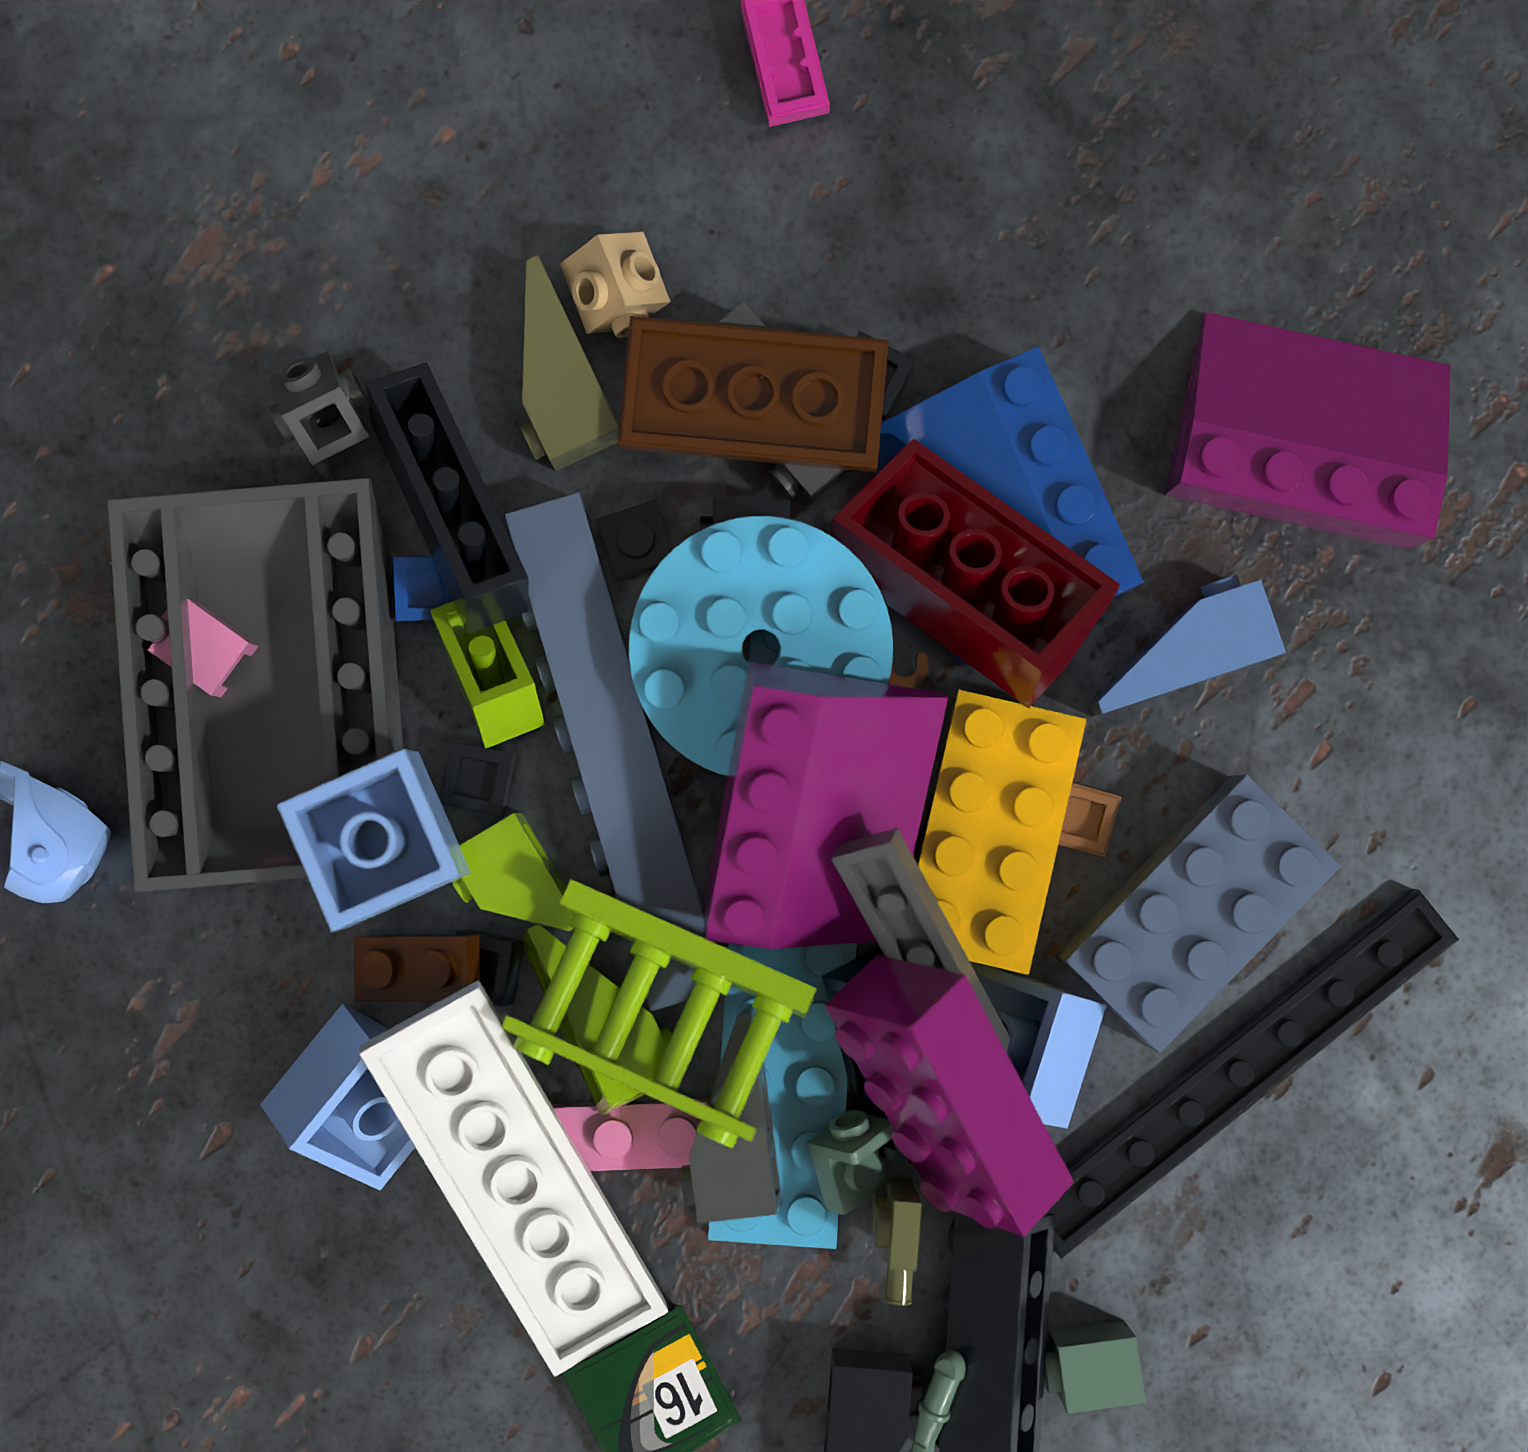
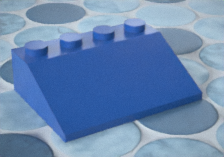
(1021, 446)

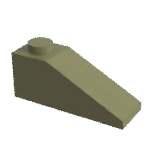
(559, 387)

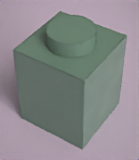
(1094, 1367)

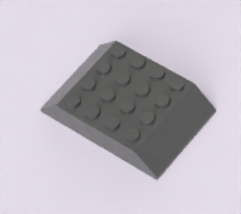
(315, 701)

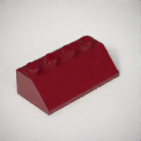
(973, 571)

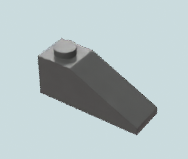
(742, 1179)

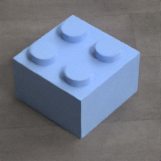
(374, 839)

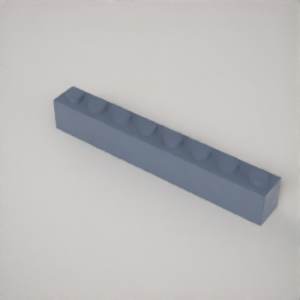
(606, 726)

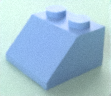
(1049, 1037)
(334, 1106)

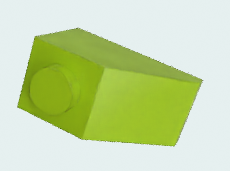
(490, 677)
(513, 875)

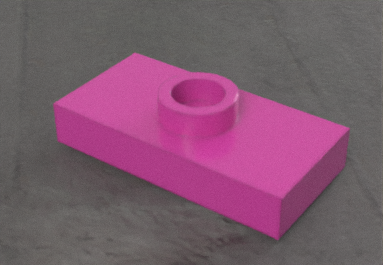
(785, 60)

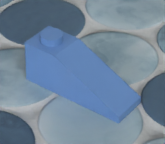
(1206, 639)

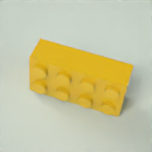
(998, 823)

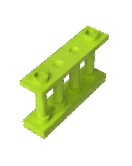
(653, 947)

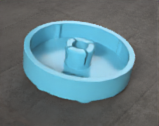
(740, 581)

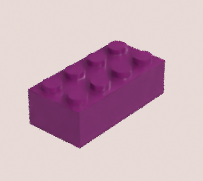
(949, 1093)

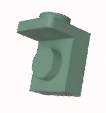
(849, 1158)

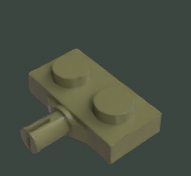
(897, 1229)

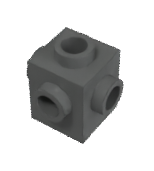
(319, 406)

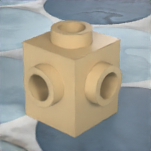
(614, 280)

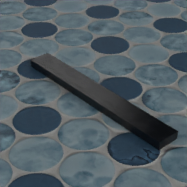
(1248, 1065)

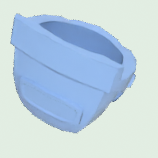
(52, 839)

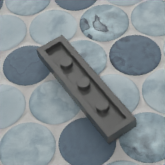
(904, 910)

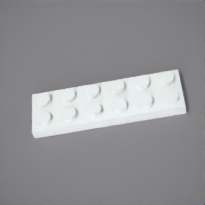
(514, 1177)

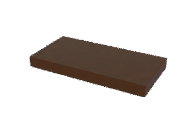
(753, 394)

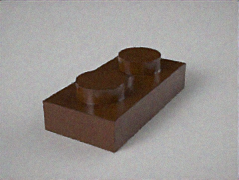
(414, 966)

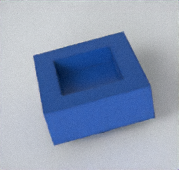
(417, 588)

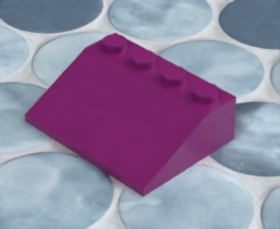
(1313, 432)
(807, 771)

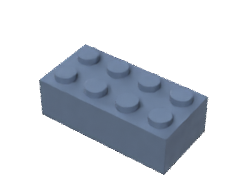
(1197, 911)

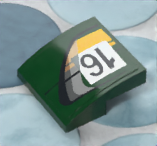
(652, 1390)

